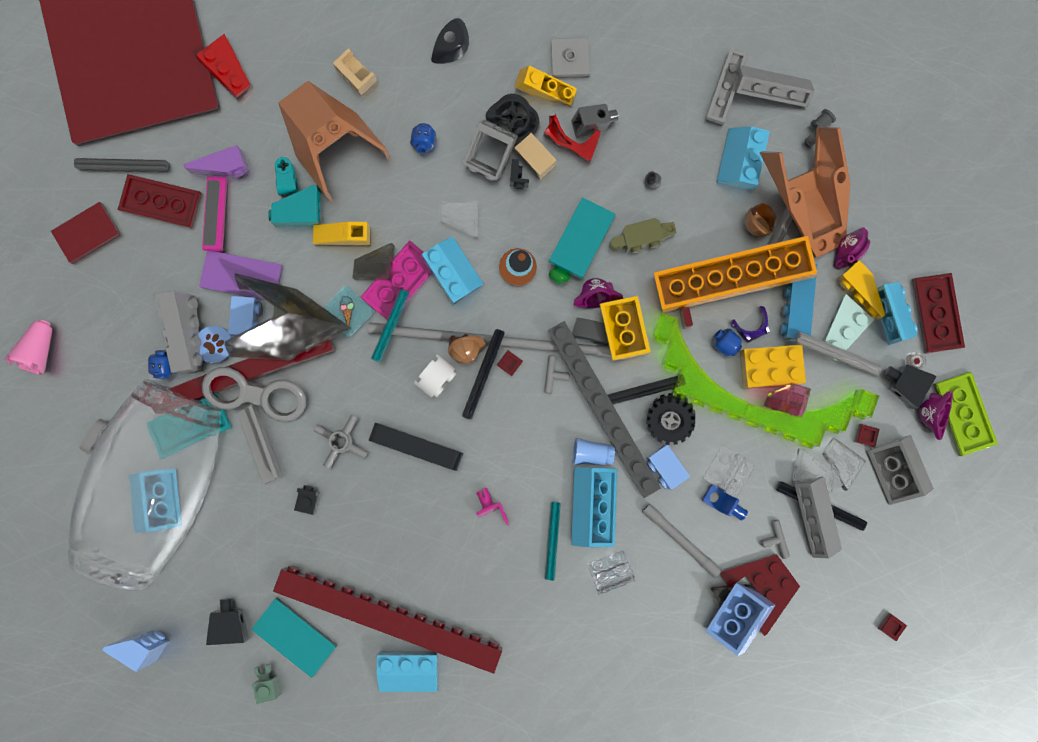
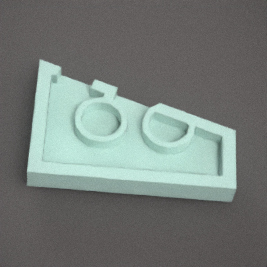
(847, 325)

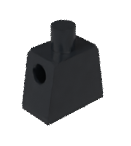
(909, 384)
(226, 625)

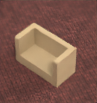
(354, 72)
(536, 155)

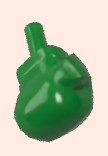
(558, 275)

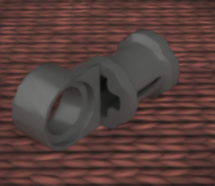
(822, 121)

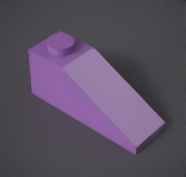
(224, 163)

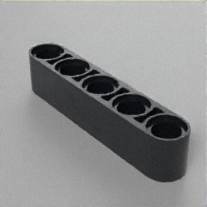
(416, 446)

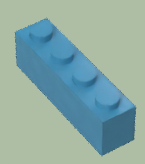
(798, 308)

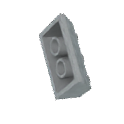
(900, 470)

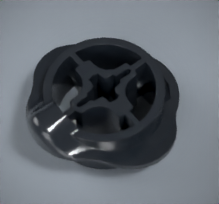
(512, 101)

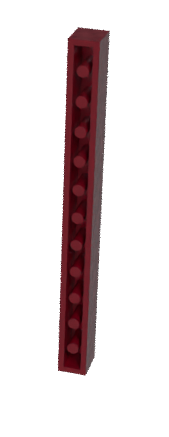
(387, 619)

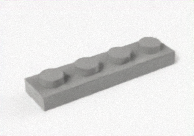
(726, 87)

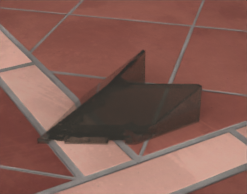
(295, 326)

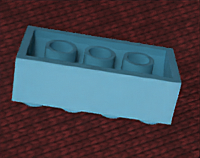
(594, 507)

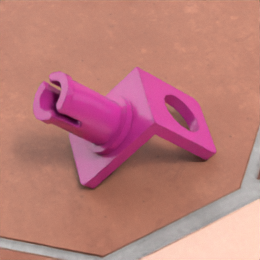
(488, 505)

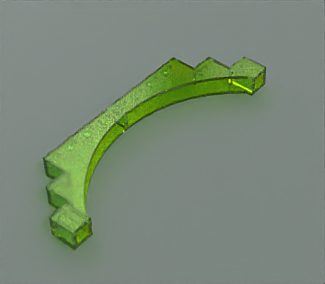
(698, 386)

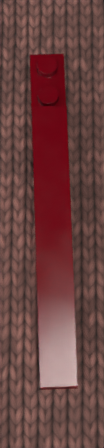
(250, 369)

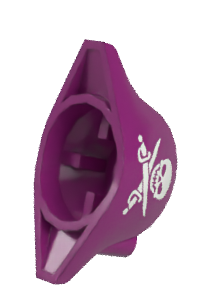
(852, 248)
(596, 292)
(936, 412)

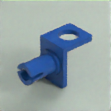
(726, 503)

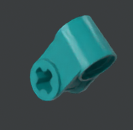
(285, 180)

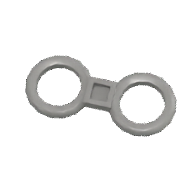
(253, 394)

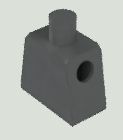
(592, 118)

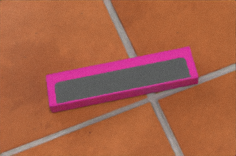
(214, 214)

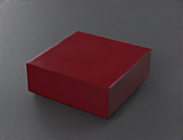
(686, 318)
(509, 363)
(867, 435)
(892, 627)

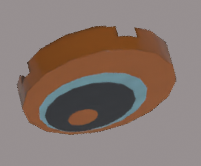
(517, 267)

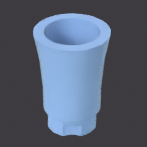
(592, 453)

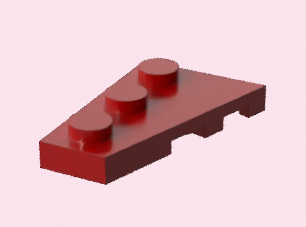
(224, 66)

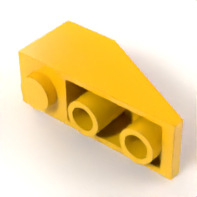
(544, 86)
(342, 233)
(863, 288)

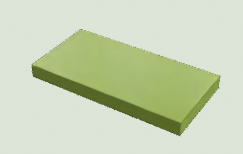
(968, 416)

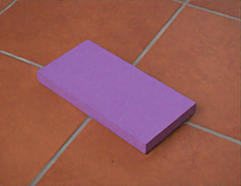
(221, 268)

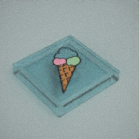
(349, 309)

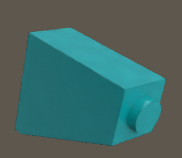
(298, 209)

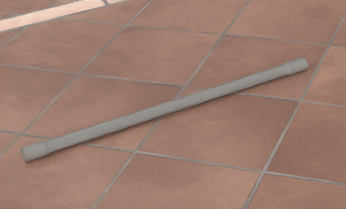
(376, 328)

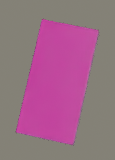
(407, 274)

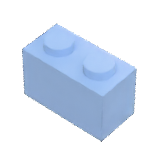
(243, 314)
(667, 467)

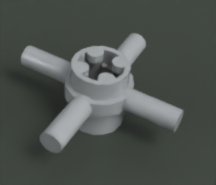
(334, 444)

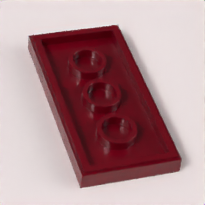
(159, 201)
(938, 313)

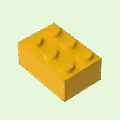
(772, 366)

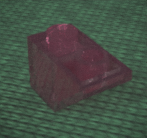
(789, 399)

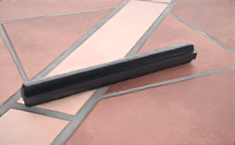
(483, 374)
(643, 390)
(838, 513)

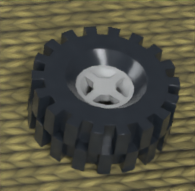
(671, 428)

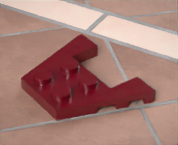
(768, 578)

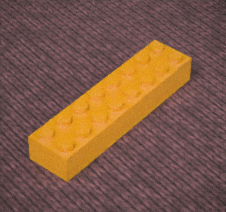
(735, 274)

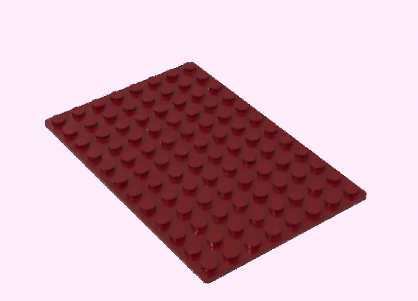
(126, 64)

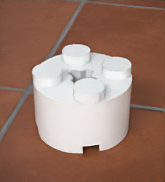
(434, 376)

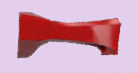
(584, 149)

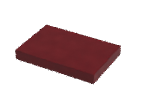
(85, 232)

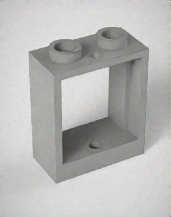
(497, 132)

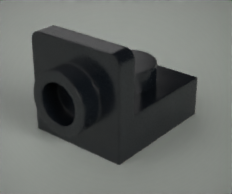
(516, 171)
(306, 500)

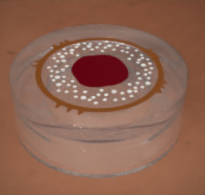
(916, 360)

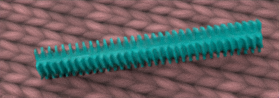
(388, 328)
(552, 551)

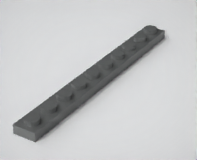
(604, 409)

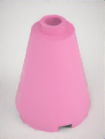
(32, 348)

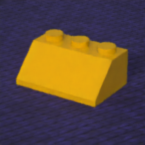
(625, 328)

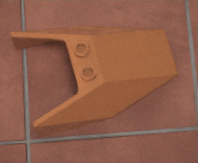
(316, 122)
(820, 196)

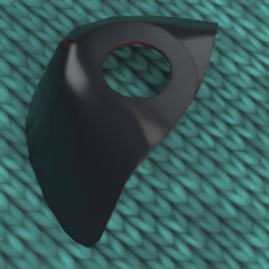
(450, 52)

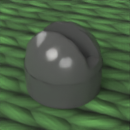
(653, 176)

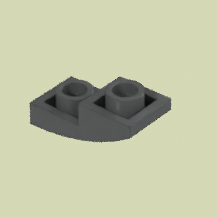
(590, 330)

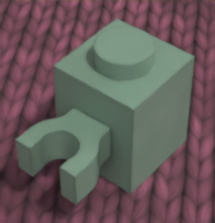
(266, 687)

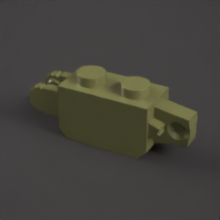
(642, 235)

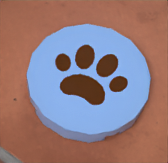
(212, 344)

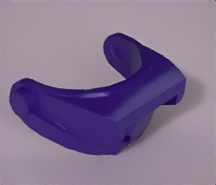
(751, 335)

